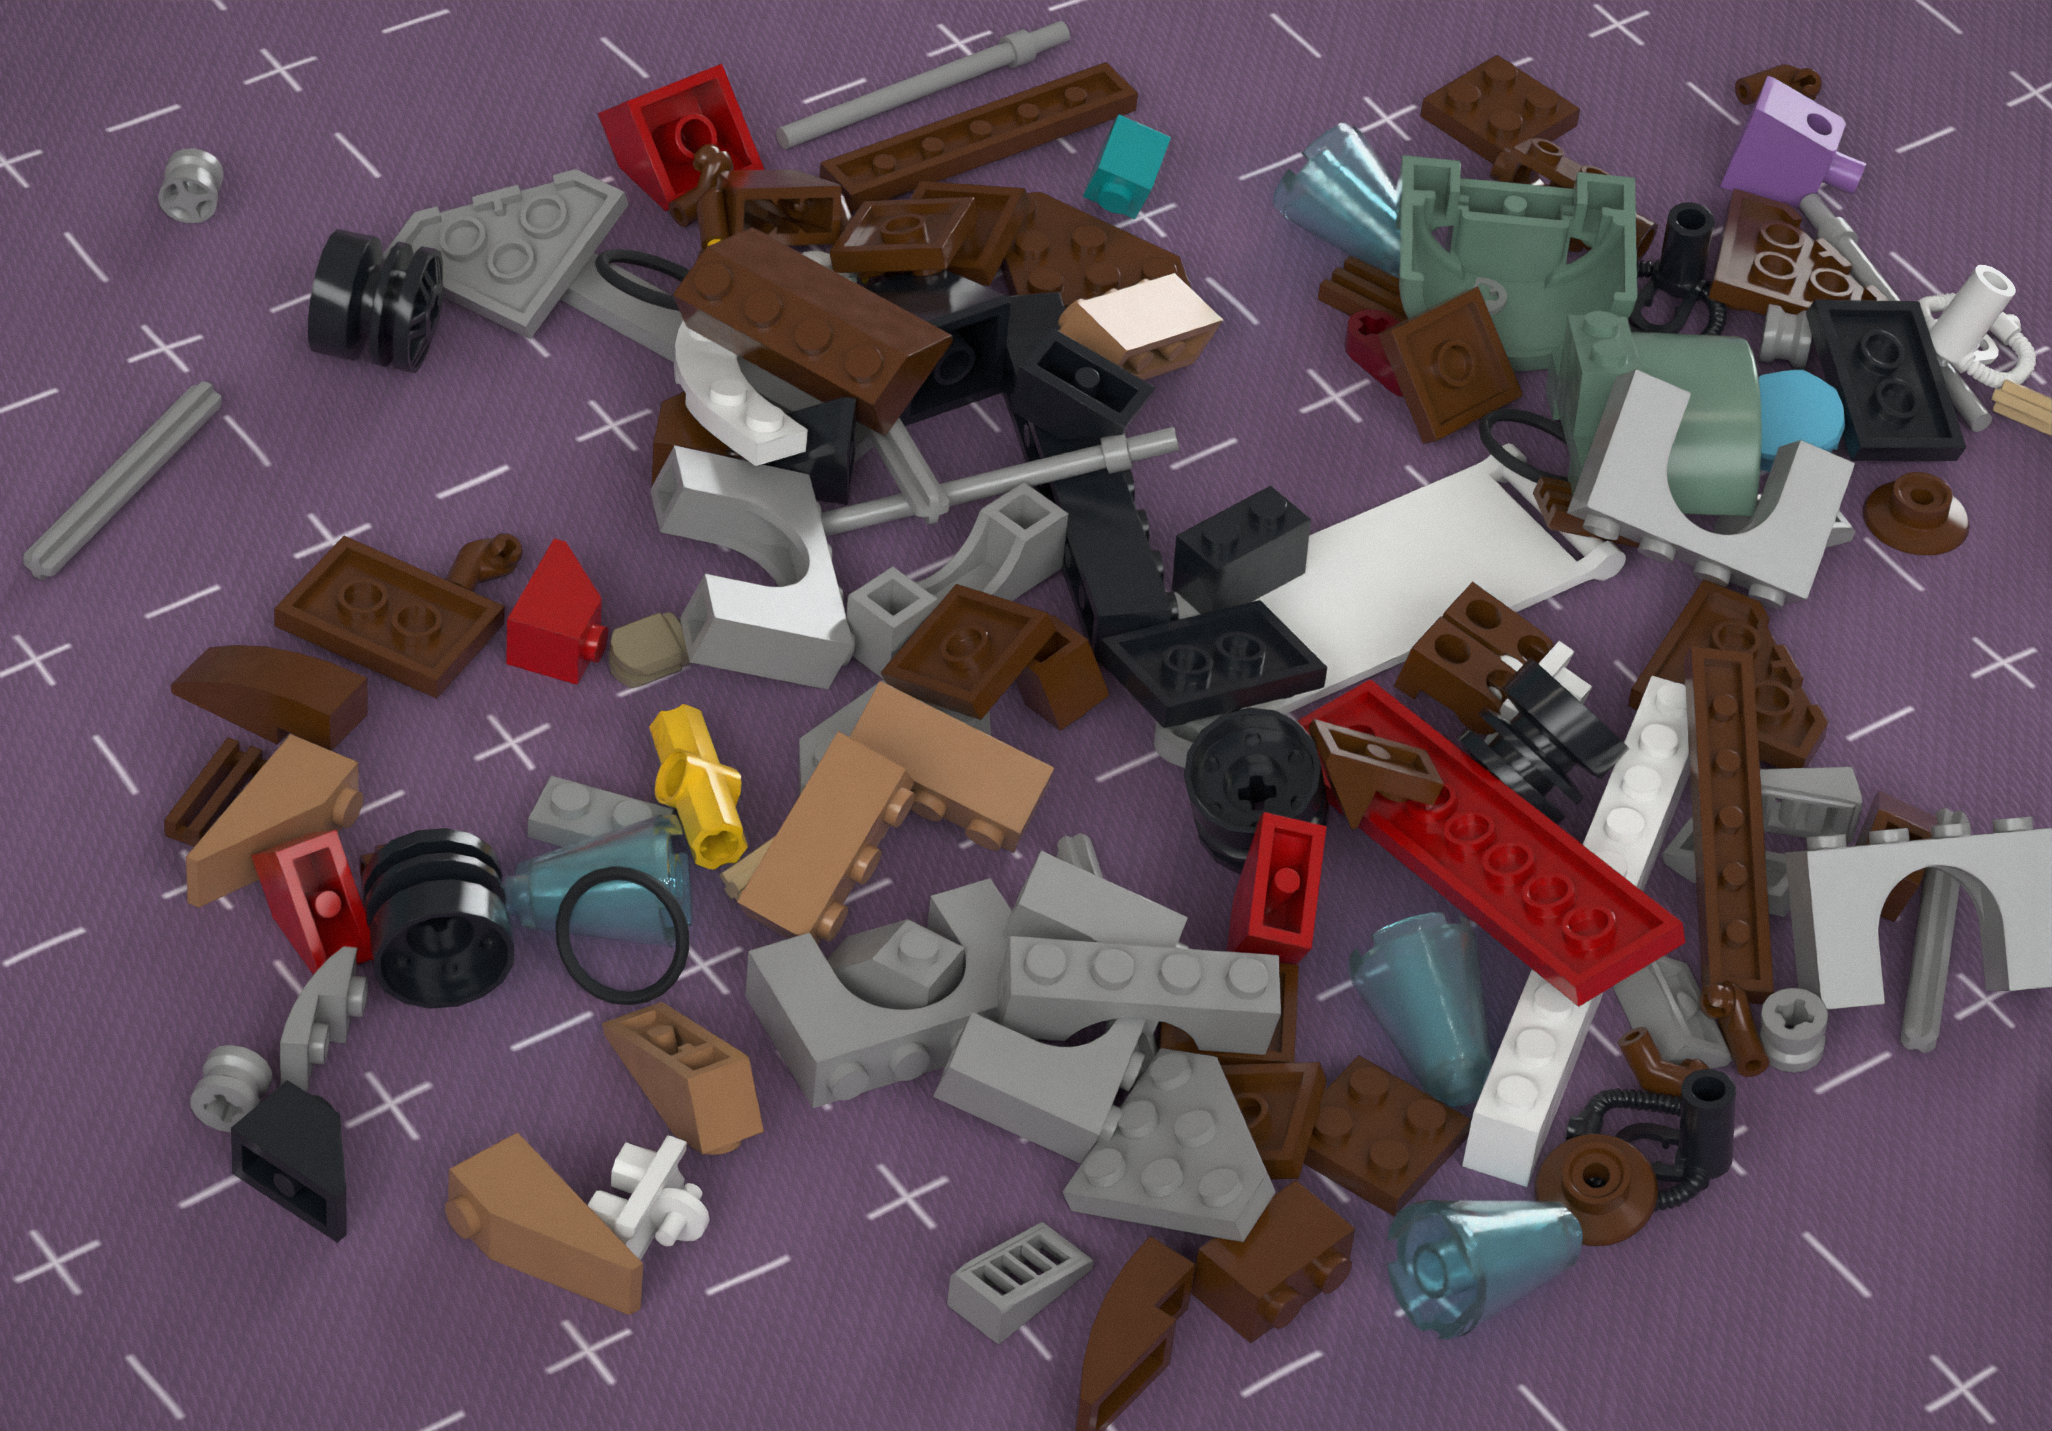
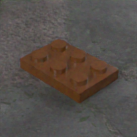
(389, 616)

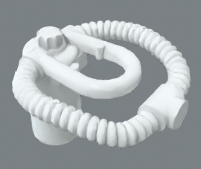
(1967, 320)

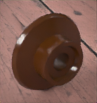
(1916, 515)
(1606, 1212)

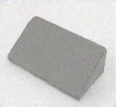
(1668, 1005)

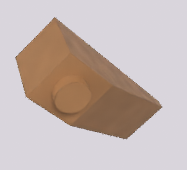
(291, 795)
(689, 1076)
(540, 1226)

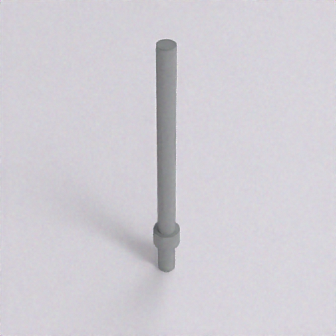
(1012, 50)
(1845, 240)
(1113, 453)

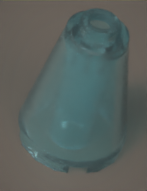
(1345, 198)
(613, 907)
(1430, 1002)
(1476, 1258)

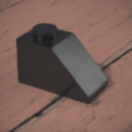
(1076, 390)
(828, 448)
(295, 1157)

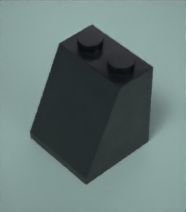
(979, 329)

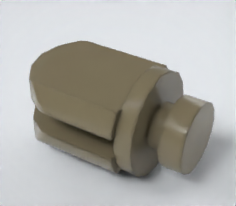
(647, 650)

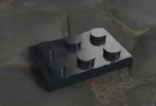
(1886, 380)
(1212, 663)

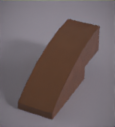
(276, 693)
(1133, 1333)

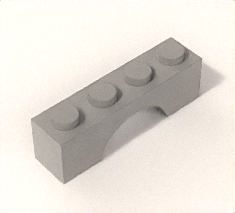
(1005, 555)
(1065, 985)

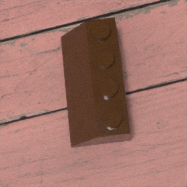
(810, 326)

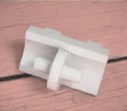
(658, 1202)

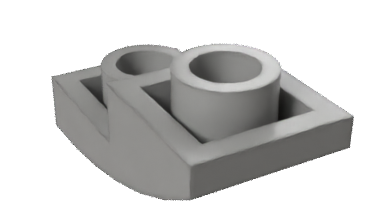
(322, 1016)

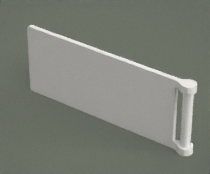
(1399, 566)

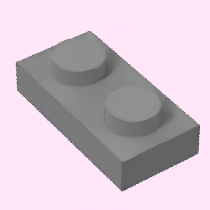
(576, 812)

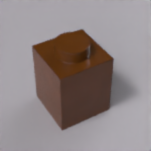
(1062, 678)

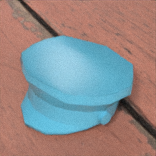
(1796, 409)

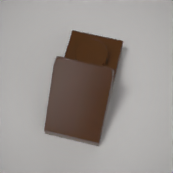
(1365, 764)

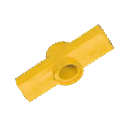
(698, 787)

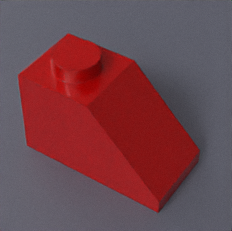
(557, 619)
(1278, 890)
(314, 897)

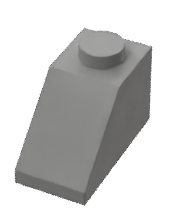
(898, 965)

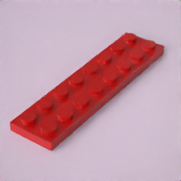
(1507, 861)

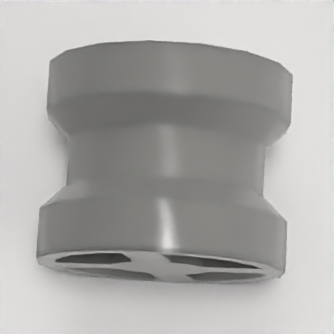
(191, 185)
(1785, 337)
(1802, 1045)
(230, 1086)

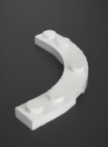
(726, 401)

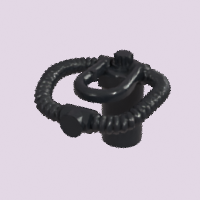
(1681, 272)
(1703, 1137)

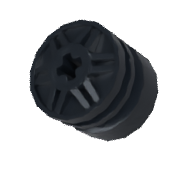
(362, 298)
(1543, 740)
(1246, 761)
(437, 918)

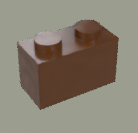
(1280, 1266)

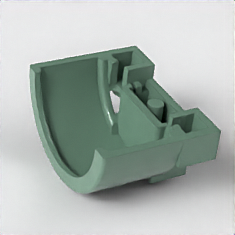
(1521, 242)
(1720, 434)

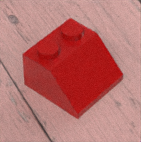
(664, 128)

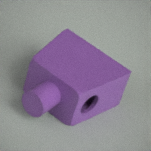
(1790, 148)

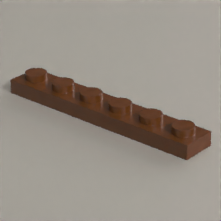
(980, 135)
(1728, 821)

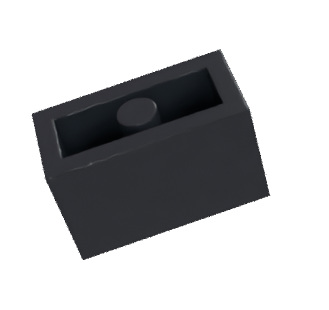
(1241, 552)

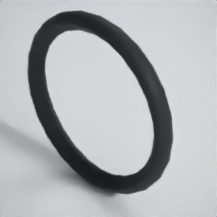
(632, 288)
(1503, 456)
(667, 899)

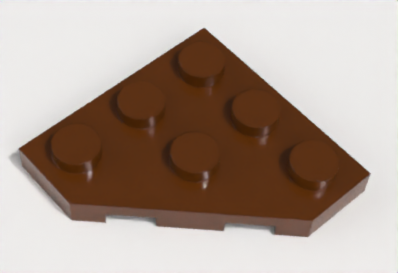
(1079, 254)
(1774, 262)
(1726, 620)

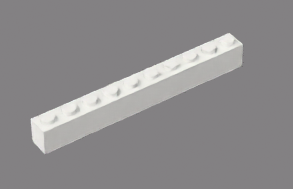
(1546, 1025)

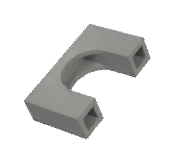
(1629, 495)
(773, 518)
(1842, 889)
(851, 1046)
(1044, 1090)

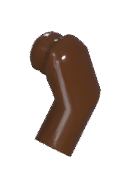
(1802, 80)
(709, 162)
(485, 560)
(1732, 1010)
(1650, 1068)

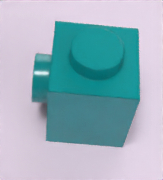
(1126, 167)

